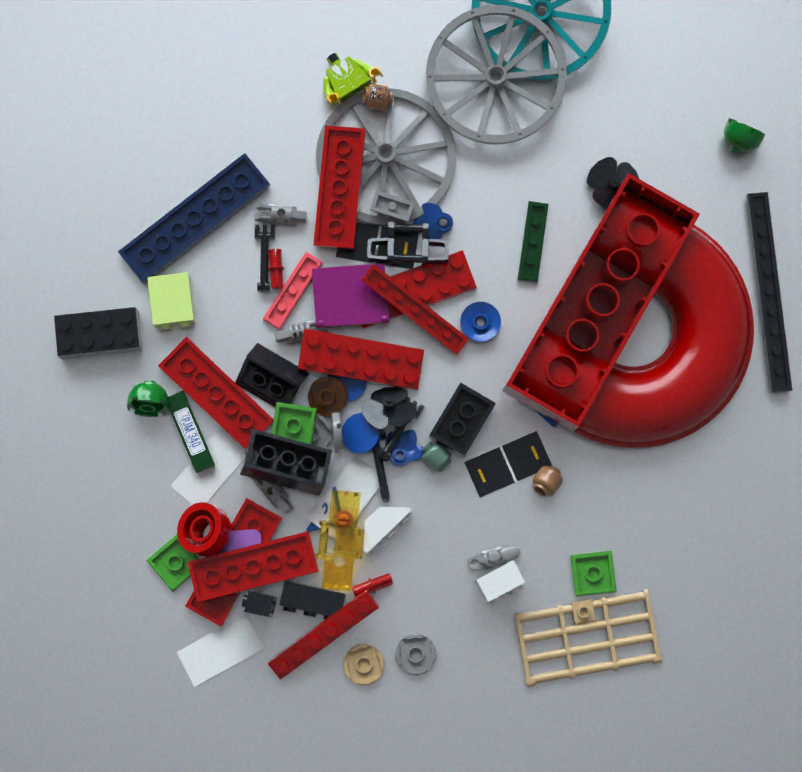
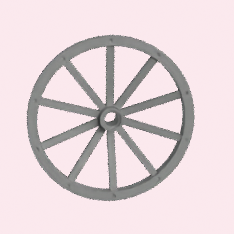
(473, 15)
(428, 109)

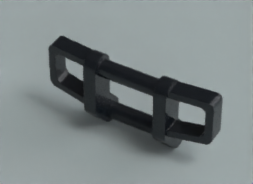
(391, 257)

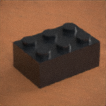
(462, 420)

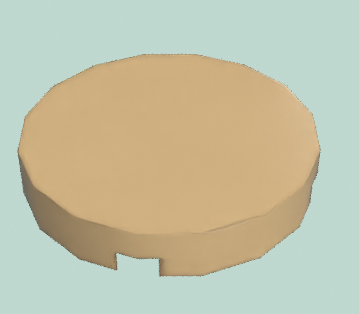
(363, 664)

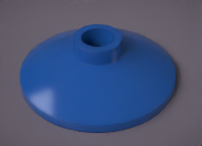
(480, 311)

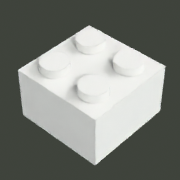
(499, 582)

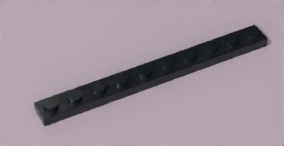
(769, 292)

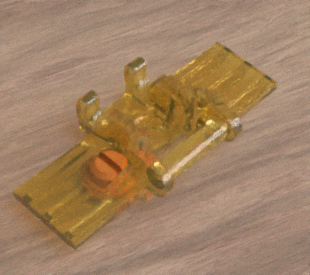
(348, 539)

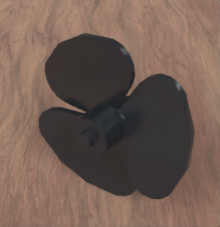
(607, 179)
(384, 408)

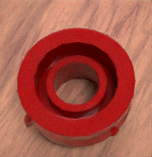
(192, 526)

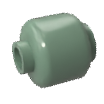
(436, 456)

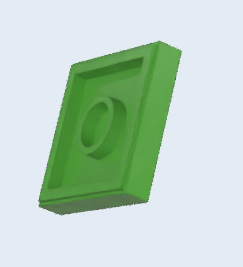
(294, 422)
(172, 563)
(593, 573)

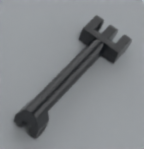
(264, 286)
(385, 453)
(381, 471)

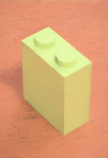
(171, 301)

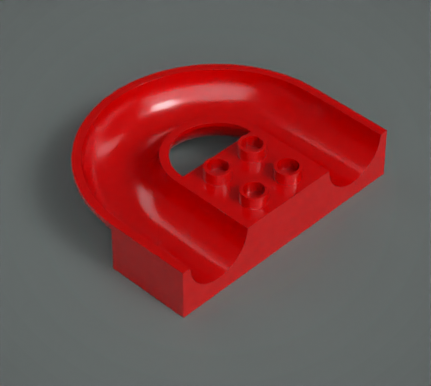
(640, 250)

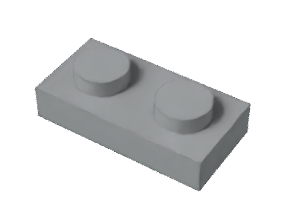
(392, 206)

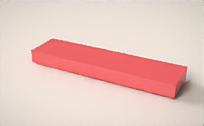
(292, 291)

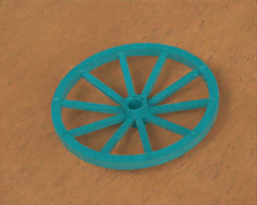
(584, 57)

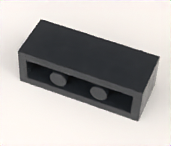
(310, 599)
(259, 604)

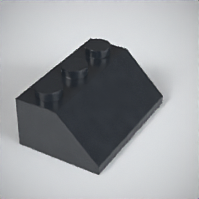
(271, 376)

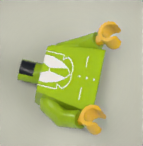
(347, 78)

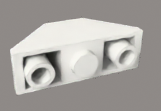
(382, 525)

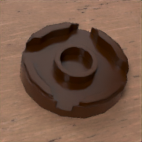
(328, 395)

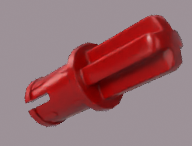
(276, 269)
(373, 585)

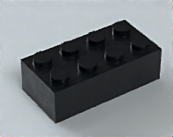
(98, 333)
(286, 462)

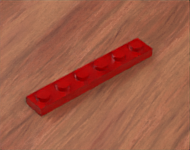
(414, 309)
(323, 634)

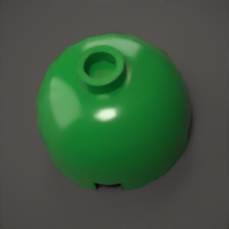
(742, 136)
(148, 399)

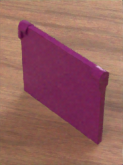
(345, 299)

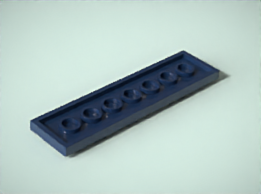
(194, 218)

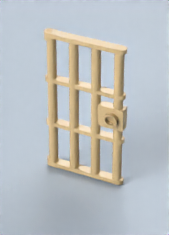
(585, 621)

